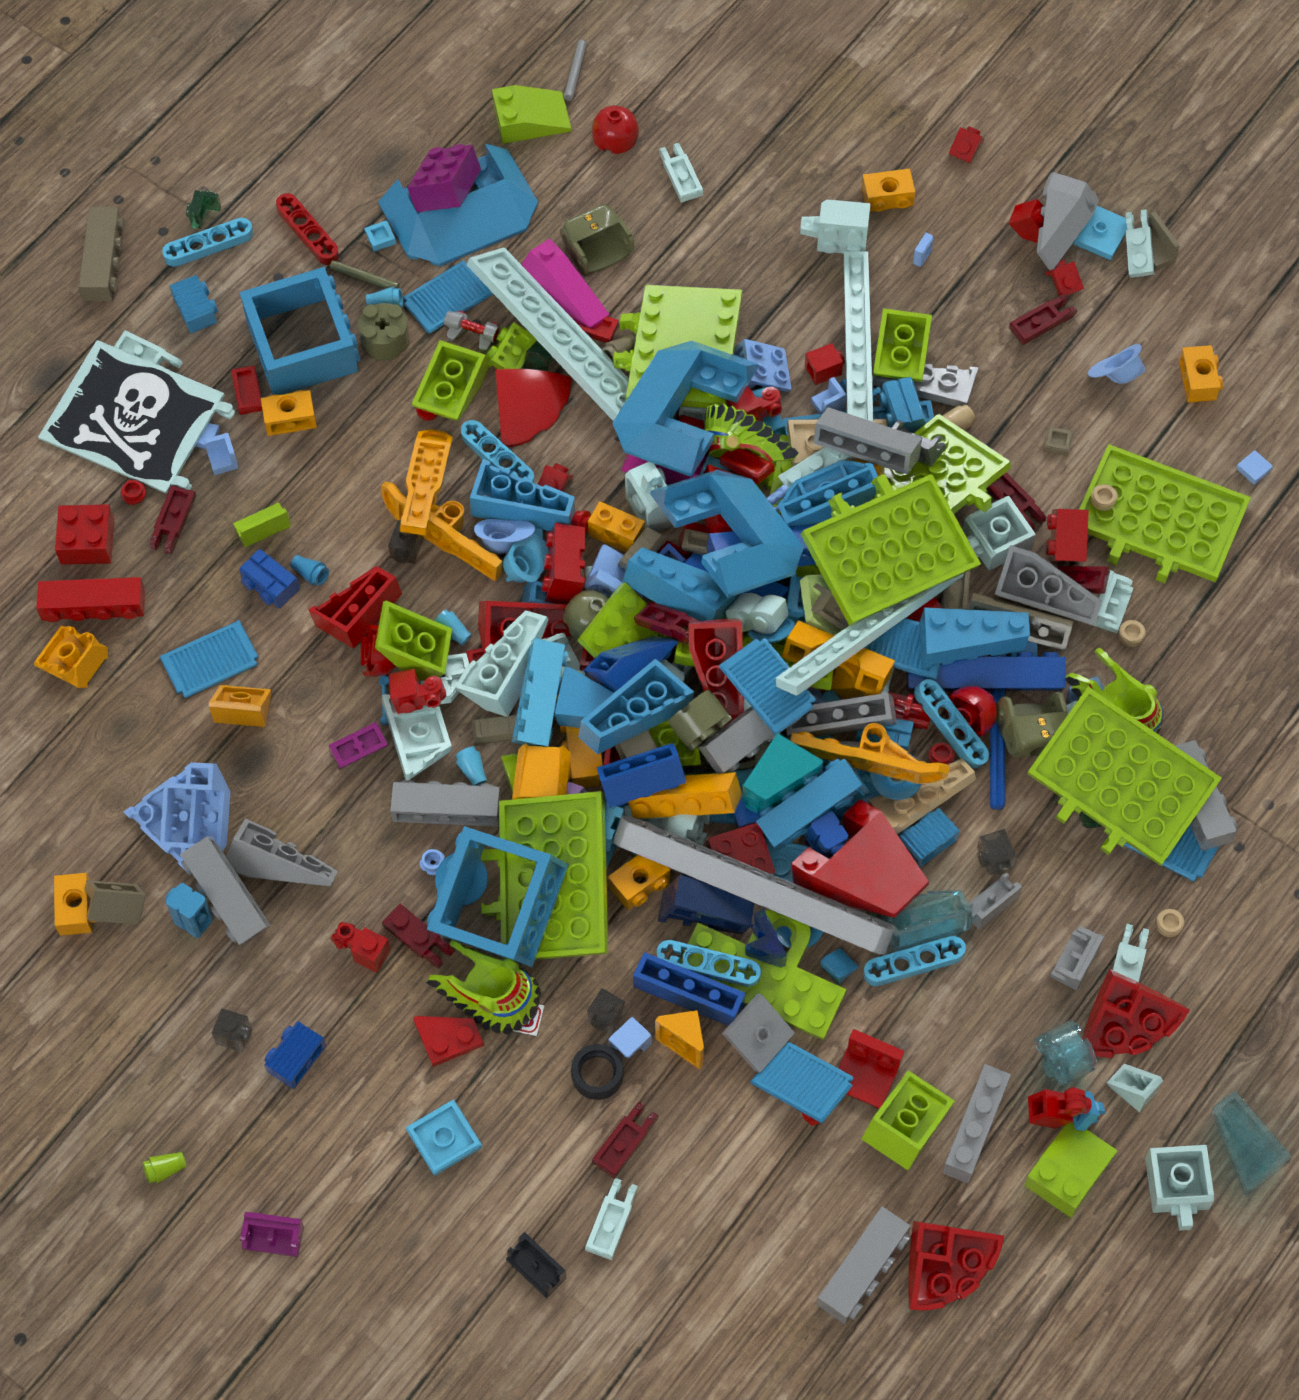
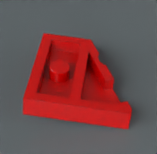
(447, 1037)

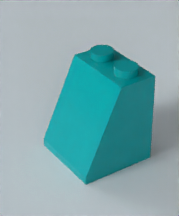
(778, 772)

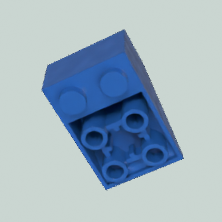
(620, 664)

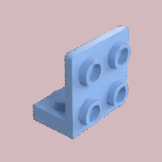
(772, 364)
(605, 572)

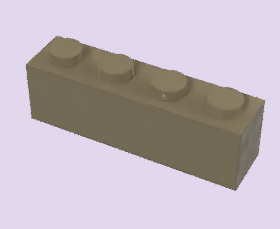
(101, 254)
(1044, 627)

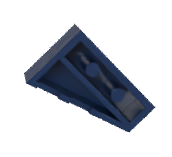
(706, 904)

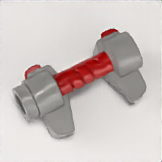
(458, 323)

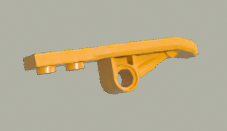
(424, 479)
(444, 532)
(879, 758)

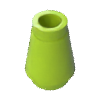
(163, 1166)

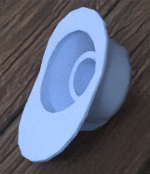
(1121, 366)
(500, 535)

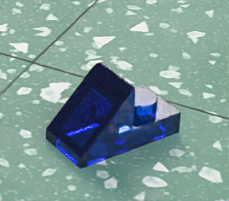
(768, 946)

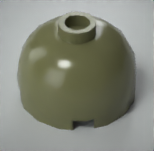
(582, 610)

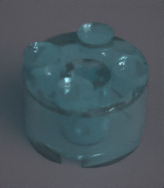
(1066, 1053)

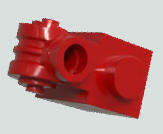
(760, 407)
(409, 694)
(366, 946)
(1057, 1109)

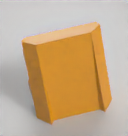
(72, 656)
(541, 771)

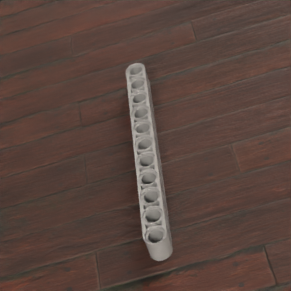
(754, 884)

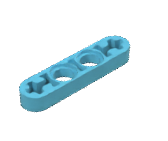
(209, 245)
(500, 453)
(947, 726)
(710, 957)
(916, 965)

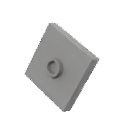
(758, 1033)

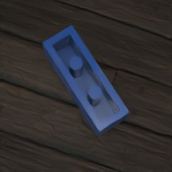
(641, 775)

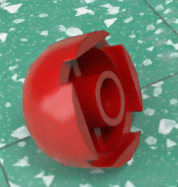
(615, 129)
(376, 663)
(976, 707)

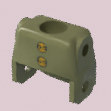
(597, 239)
(1029, 725)

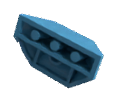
(809, 496)

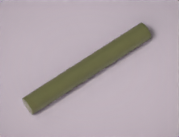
(362, 275)

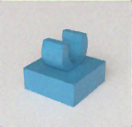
(1083, 1121)

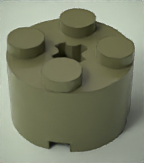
(383, 331)
(699, 720)

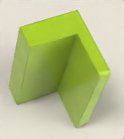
(262, 524)

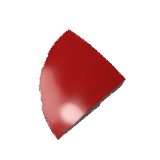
(529, 402)
(1130, 1017)
(948, 1263)

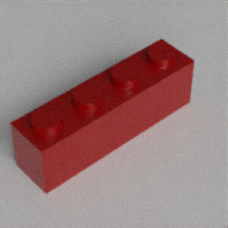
(90, 599)

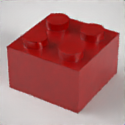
(84, 534)
(1068, 535)

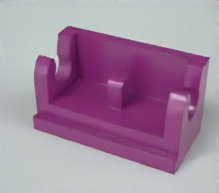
(357, 745)
(271, 1234)

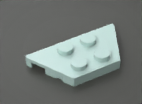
(418, 737)

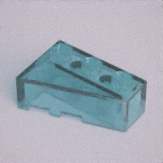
(930, 919)
(1249, 1143)

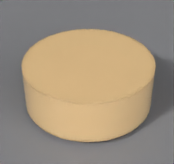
(1103, 497)
(1131, 633)
(1169, 923)

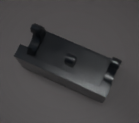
(536, 1265)

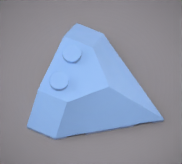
(186, 810)

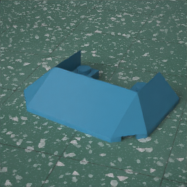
(487, 216)
(646, 417)
(767, 546)

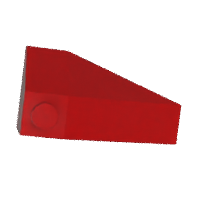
(499, 615)
(711, 645)

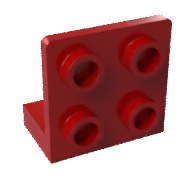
(744, 845)
(872, 1067)

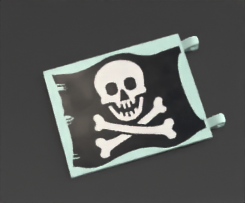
(133, 417)

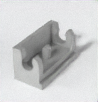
(994, 900)
(1077, 957)

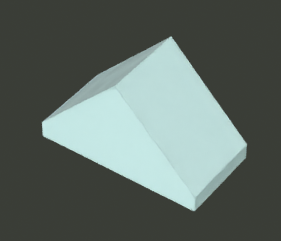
(1135, 1085)

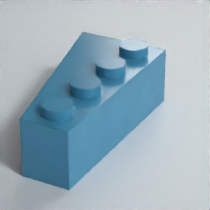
(510, 497)
(677, 585)
(967, 634)
(635, 707)
(819, 796)

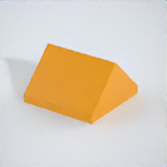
(240, 705)
(682, 1035)

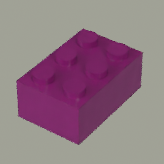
(444, 178)

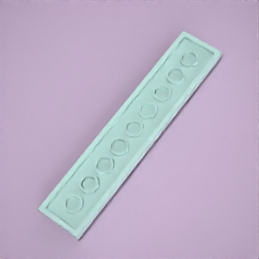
(552, 328)

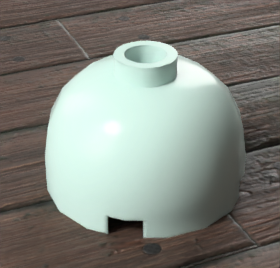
(687, 826)

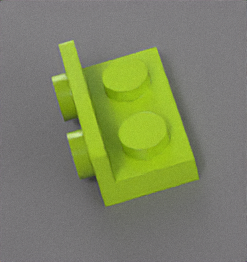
(511, 348)

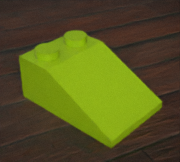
(529, 113)
(902, 345)
(451, 380)
(413, 641)
(907, 1120)
(1070, 1168)

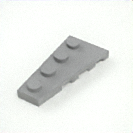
(941, 385)

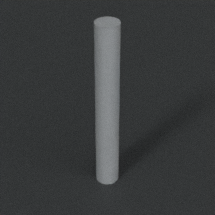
(575, 70)

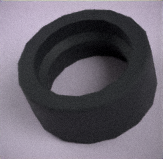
(593, 1051)

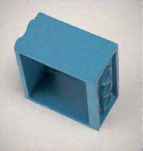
(308, 366)
(534, 910)

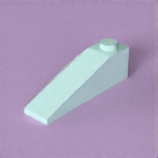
(499, 674)

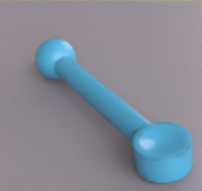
(384, 682)

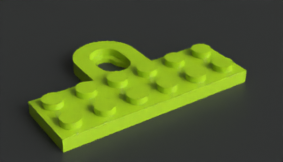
(794, 993)

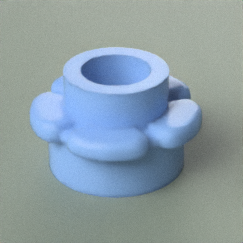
(427, 857)

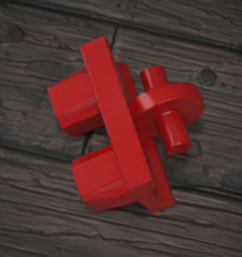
(909, 709)

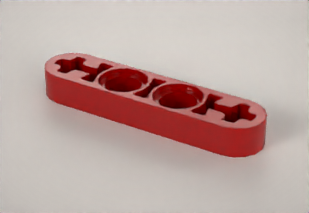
(306, 229)

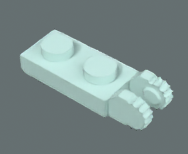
(681, 174)
(1139, 246)
(145, 350)
(1129, 957)
(611, 1222)

